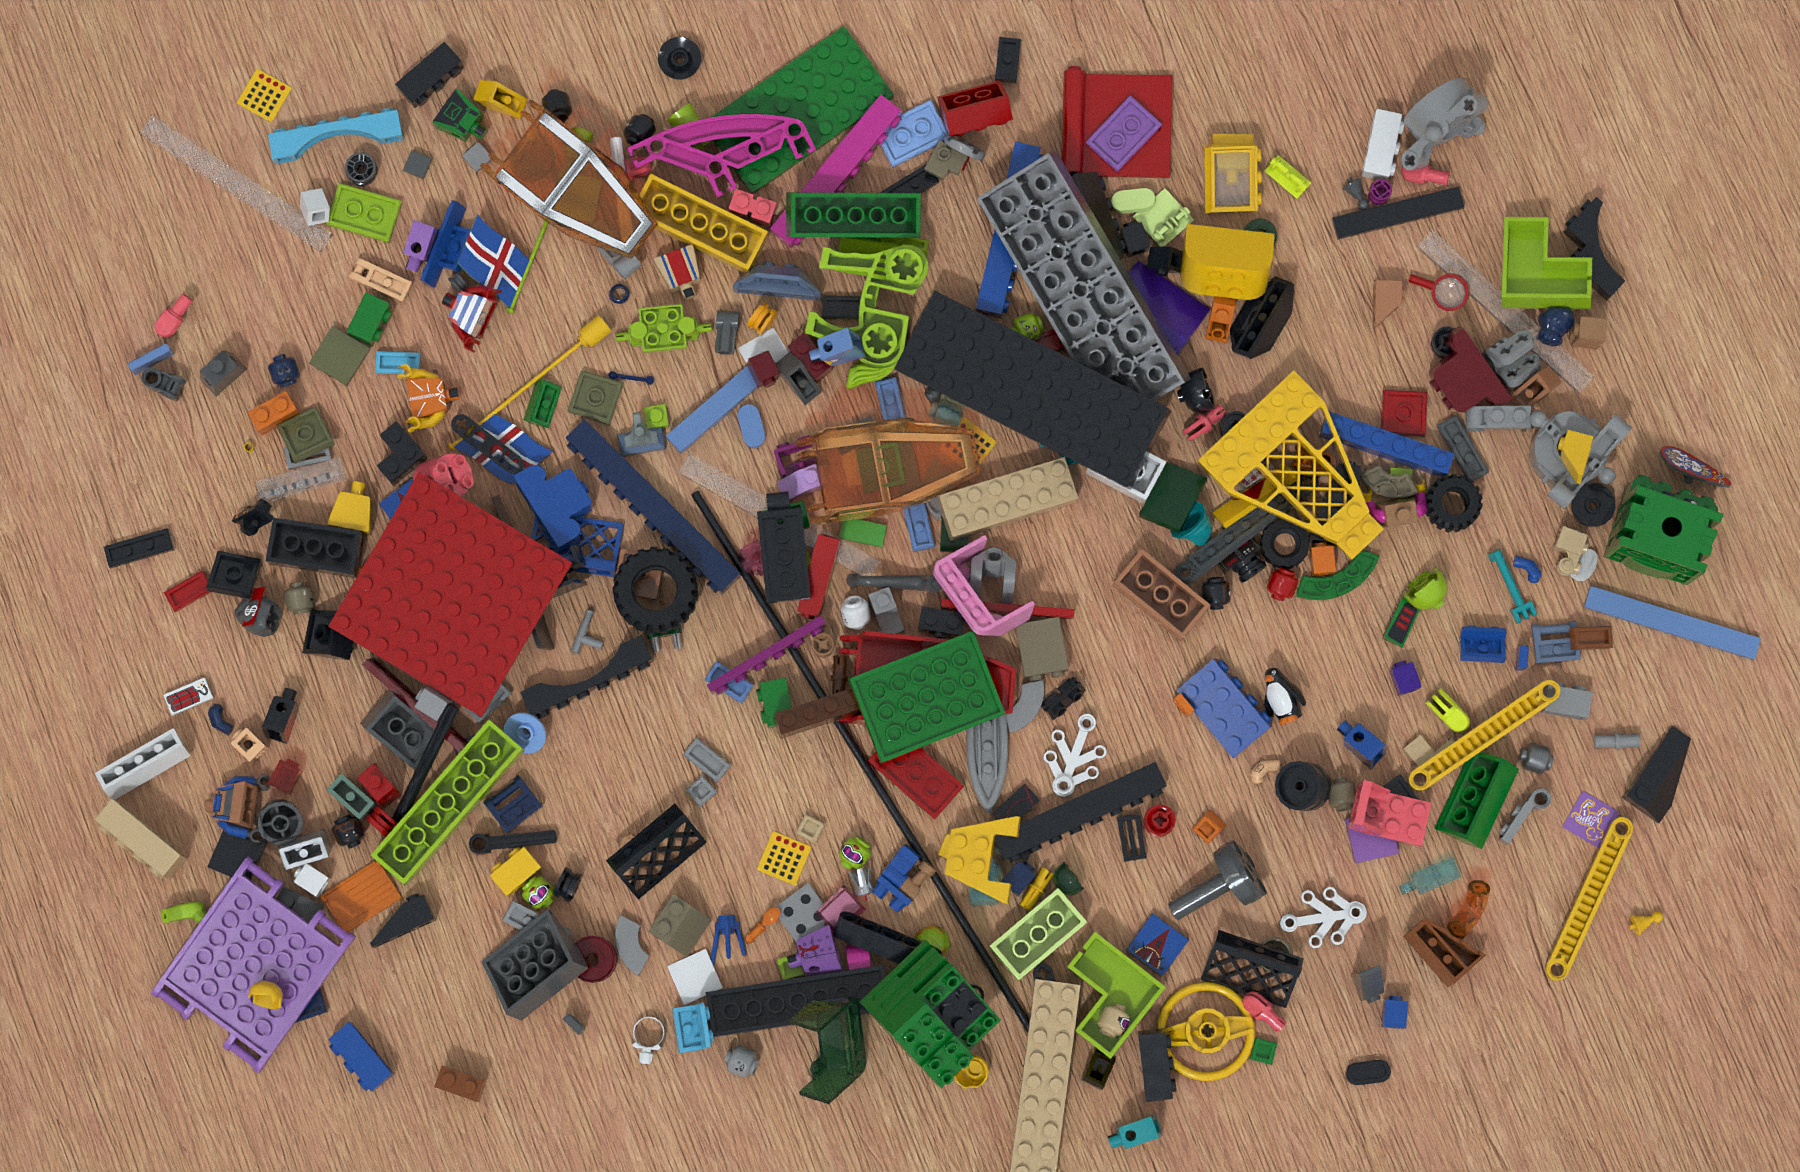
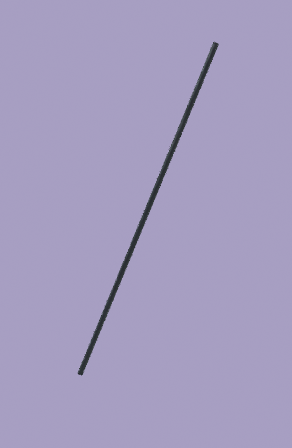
(990, 965)

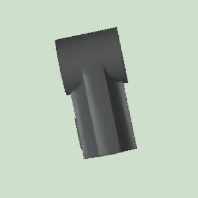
(726, 325)

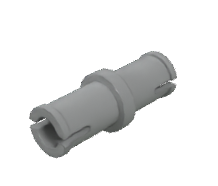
(1617, 741)

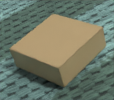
(810, 828)

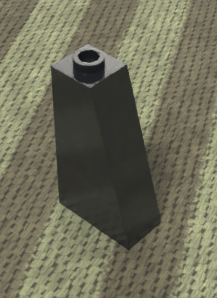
(1336, 497)

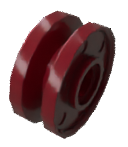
(606, 954)

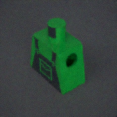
(460, 118)

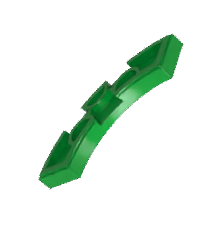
(1340, 583)

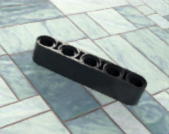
(875, 937)

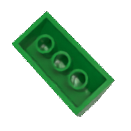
(1477, 799)

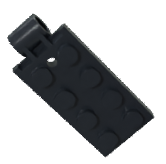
(783, 550)

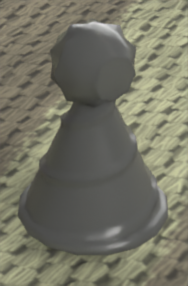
(1355, 189)

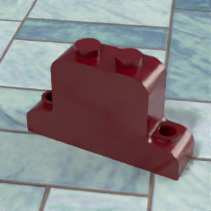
(1466, 376)

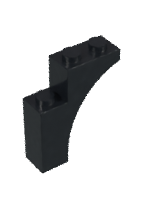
(1583, 232)

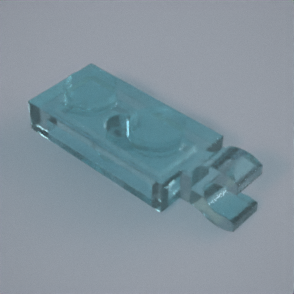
(1432, 877)

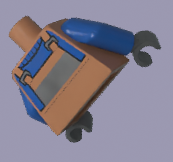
(235, 805)

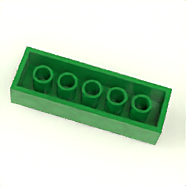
(852, 214)

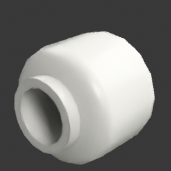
(855, 612)

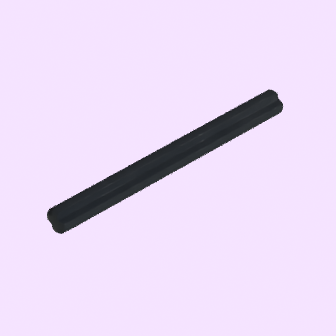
(426, 762)

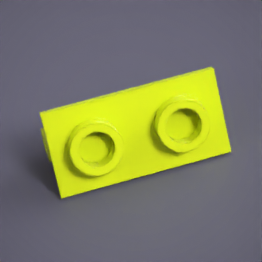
(1287, 176)

